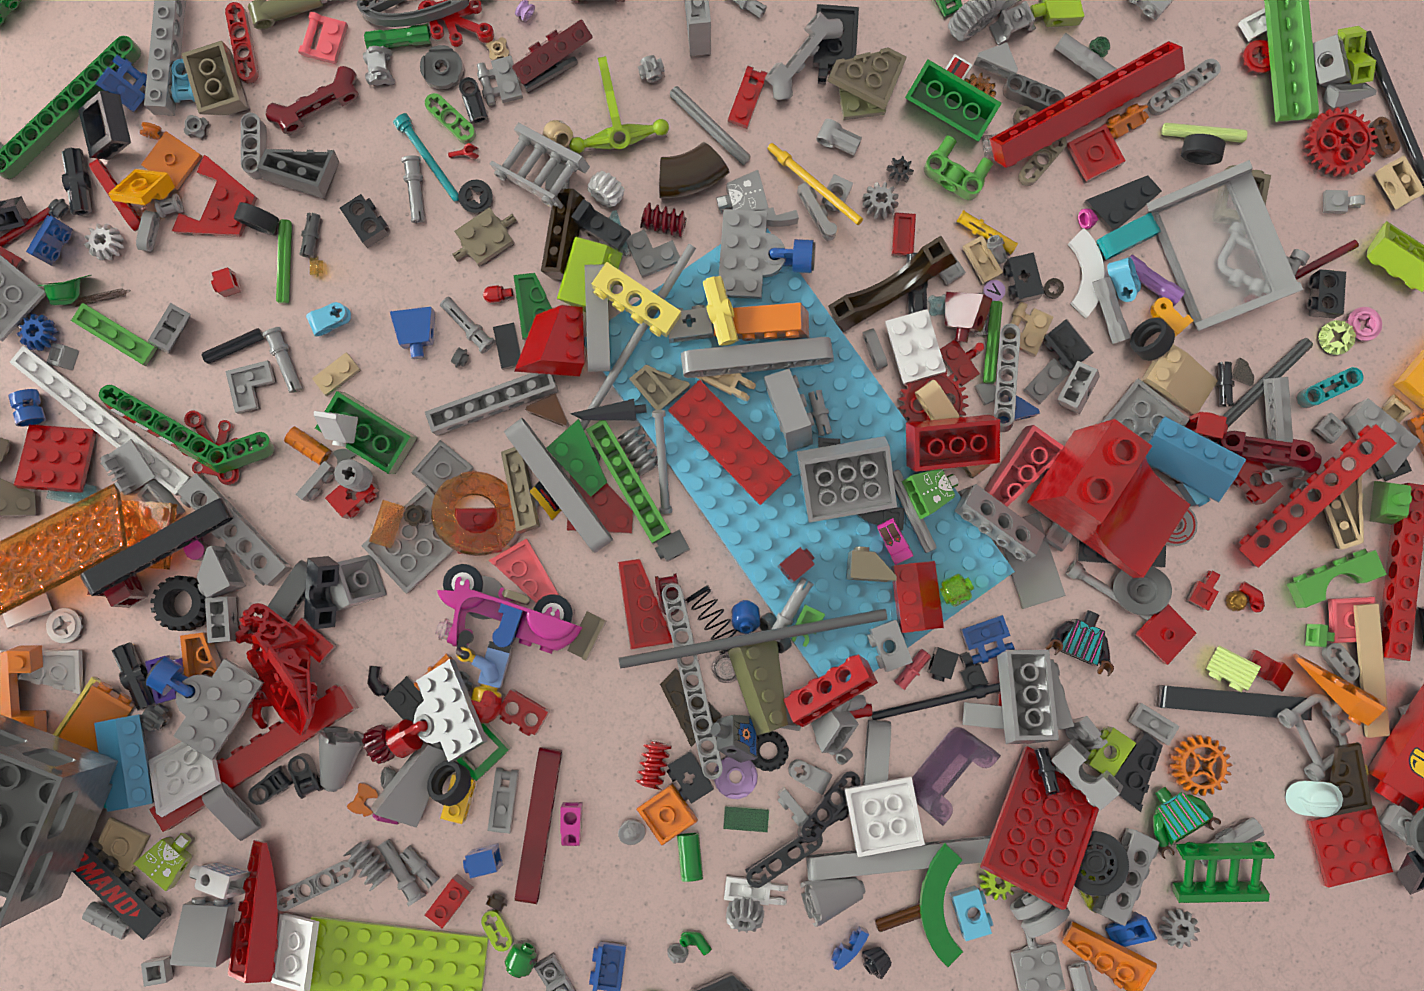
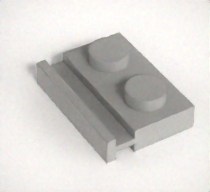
(1086, 733)

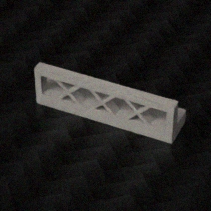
(1278, 409)

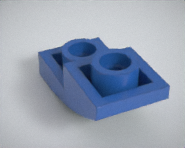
(844, 954)

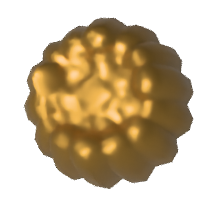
(1236, 601)

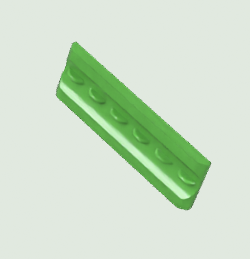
(1291, 60)

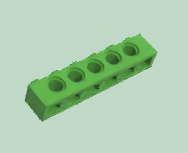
(628, 481)

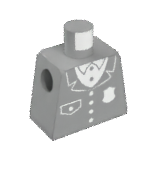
(744, 194)

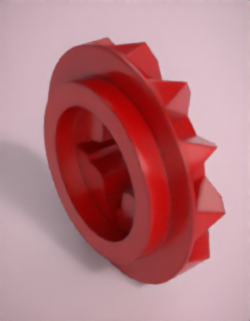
(1252, 50)

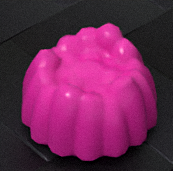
(1087, 218)

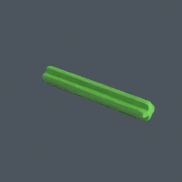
(283, 261)
(992, 342)

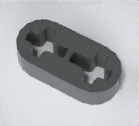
(766, 623)

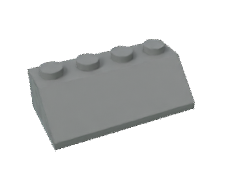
(1027, 696)

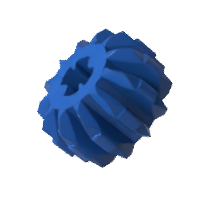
(37, 332)

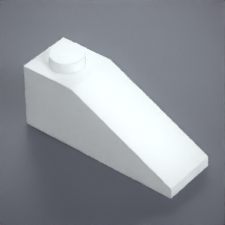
(337, 427)

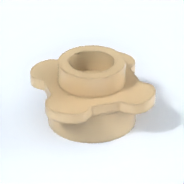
(503, 52)

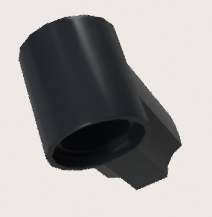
(473, 101)

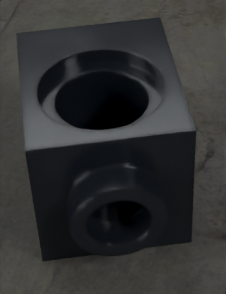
(942, 664)

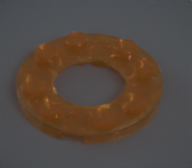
(451, 532)

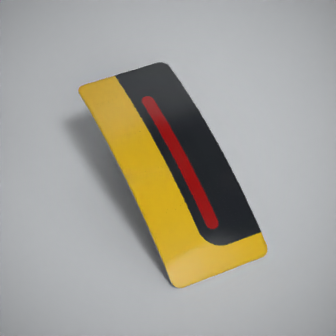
(545, 500)

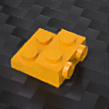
(142, 187)

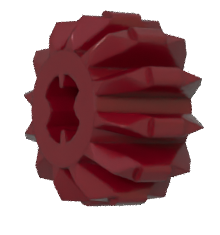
(375, 744)

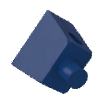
(414, 329)

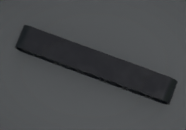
(156, 547)
(1228, 702)

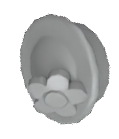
(631, 832)

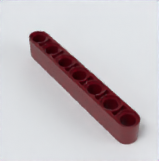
(538, 825)

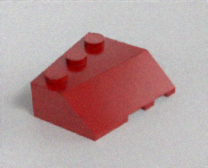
(555, 343)

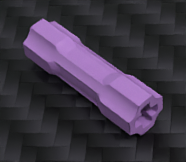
(1156, 282)

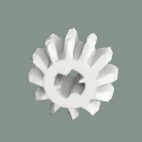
(606, 189)
(96, 240)

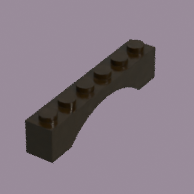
(926, 264)

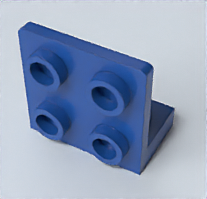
(49, 240)

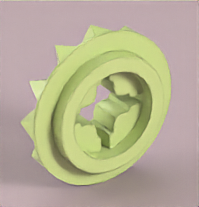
(1326, 335)

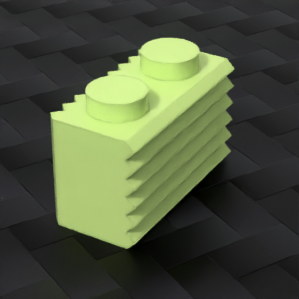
(1233, 669)

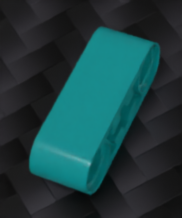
(1128, 236)
(1340, 381)

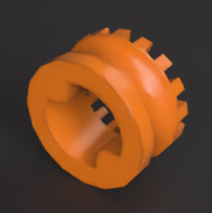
(150, 130)

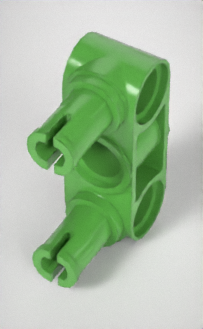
(953, 175)

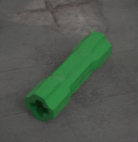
(411, 35)

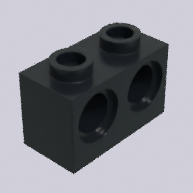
(362, 222)
(1332, 295)

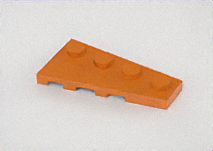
(1122, 965)

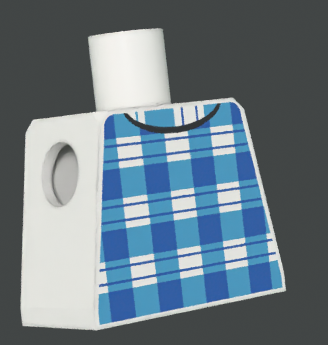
(219, 880)

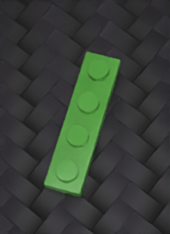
(114, 334)

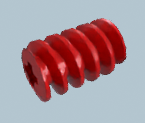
(653, 764)

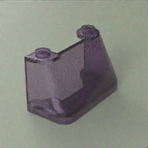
(945, 767)

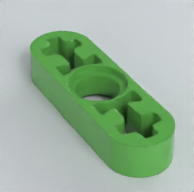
(465, 124)

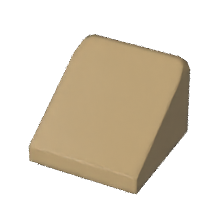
(1396, 408)

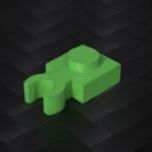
(808, 615)

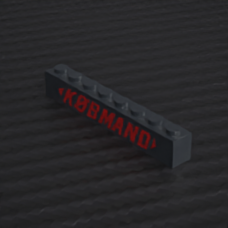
(120, 891)

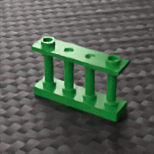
(1228, 891)

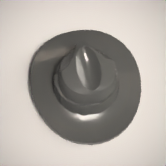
(1143, 595)

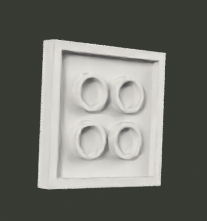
(180, 777)
(884, 816)

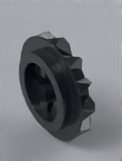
(480, 187)

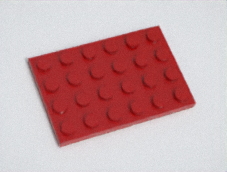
(1040, 835)

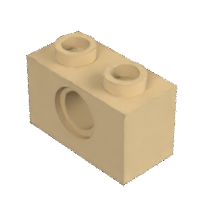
(1400, 182)

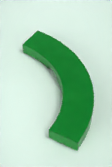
(932, 904)

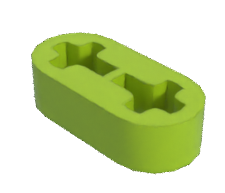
(502, 927)

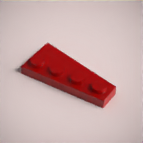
(642, 613)

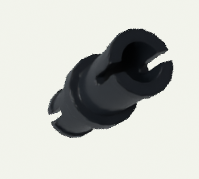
(1225, 384)
(1047, 771)

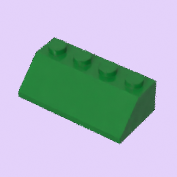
(953, 100)

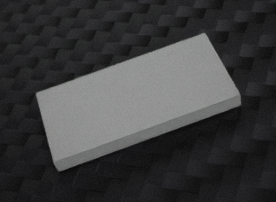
(1038, 576)

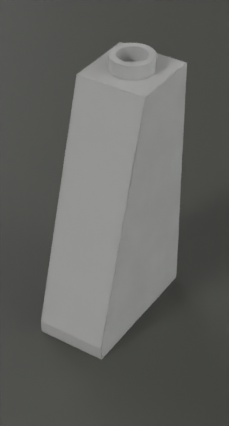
(407, 792)

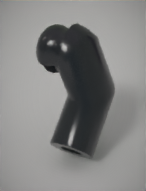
(374, 683)

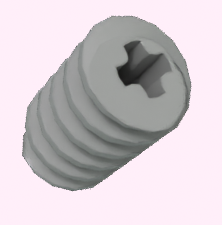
(638, 450)
(344, 475)
(368, 864)

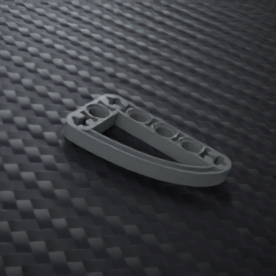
(373, 12)

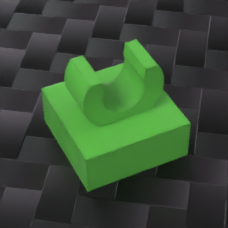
(1318, 635)

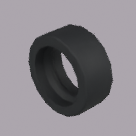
(1203, 149)
(256, 218)
(1159, 346)
(459, 789)

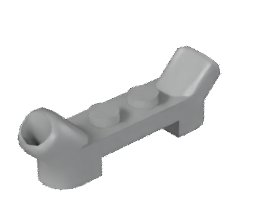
(818, 29)

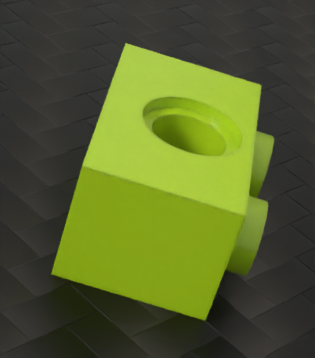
(1121, 747)

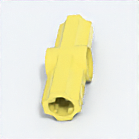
(720, 311)

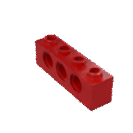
(841, 692)

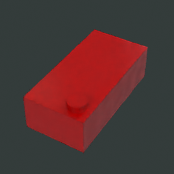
(952, 442)

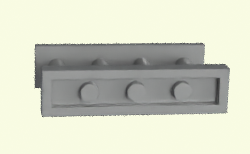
(542, 145)

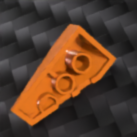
(1356, 702)

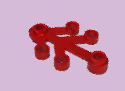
(456, 19)
(221, 439)

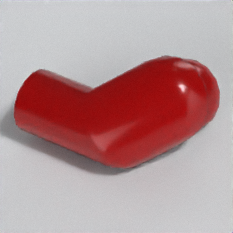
(1254, 595)

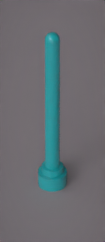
(403, 124)

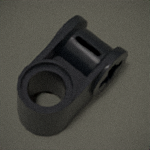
(304, 777)
(273, 785)

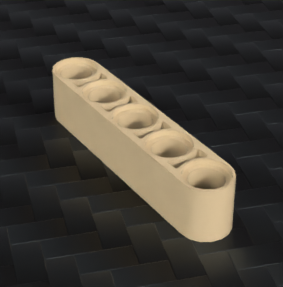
(939, 407)

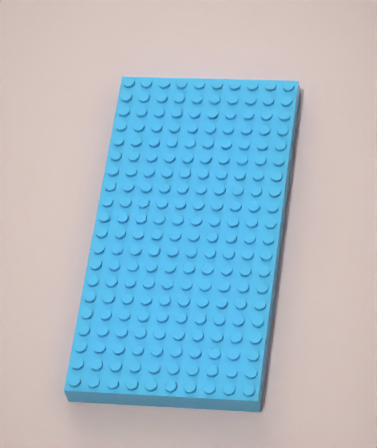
(770, 532)

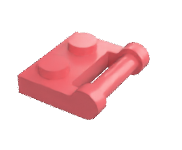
(329, 40)

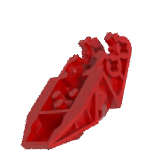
(280, 664)

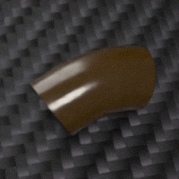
(690, 172)

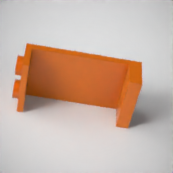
(98, 706)

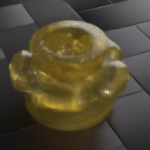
(316, 266)

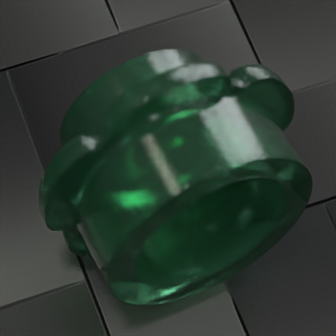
(1100, 41)

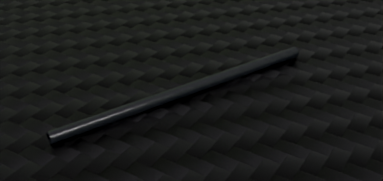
(1396, 106)

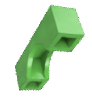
(1312, 588)

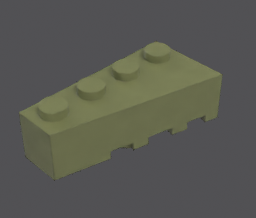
(761, 684)

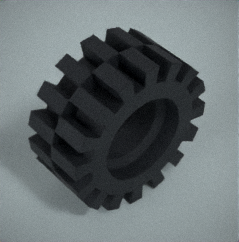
(781, 756)

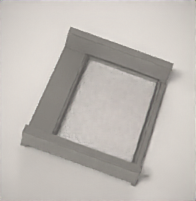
(1223, 246)

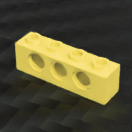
(611, 276)

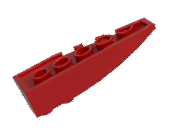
(256, 932)

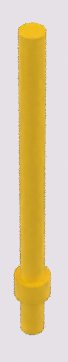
(786, 160)

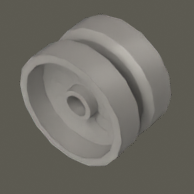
(1037, 915)

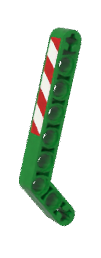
(194, 441)

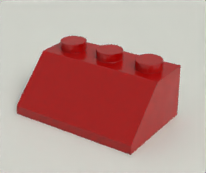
(917, 597)

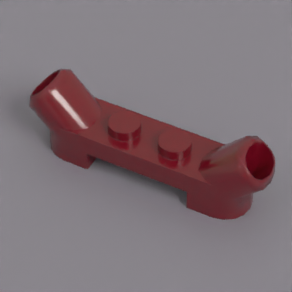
(290, 117)
(1295, 454)

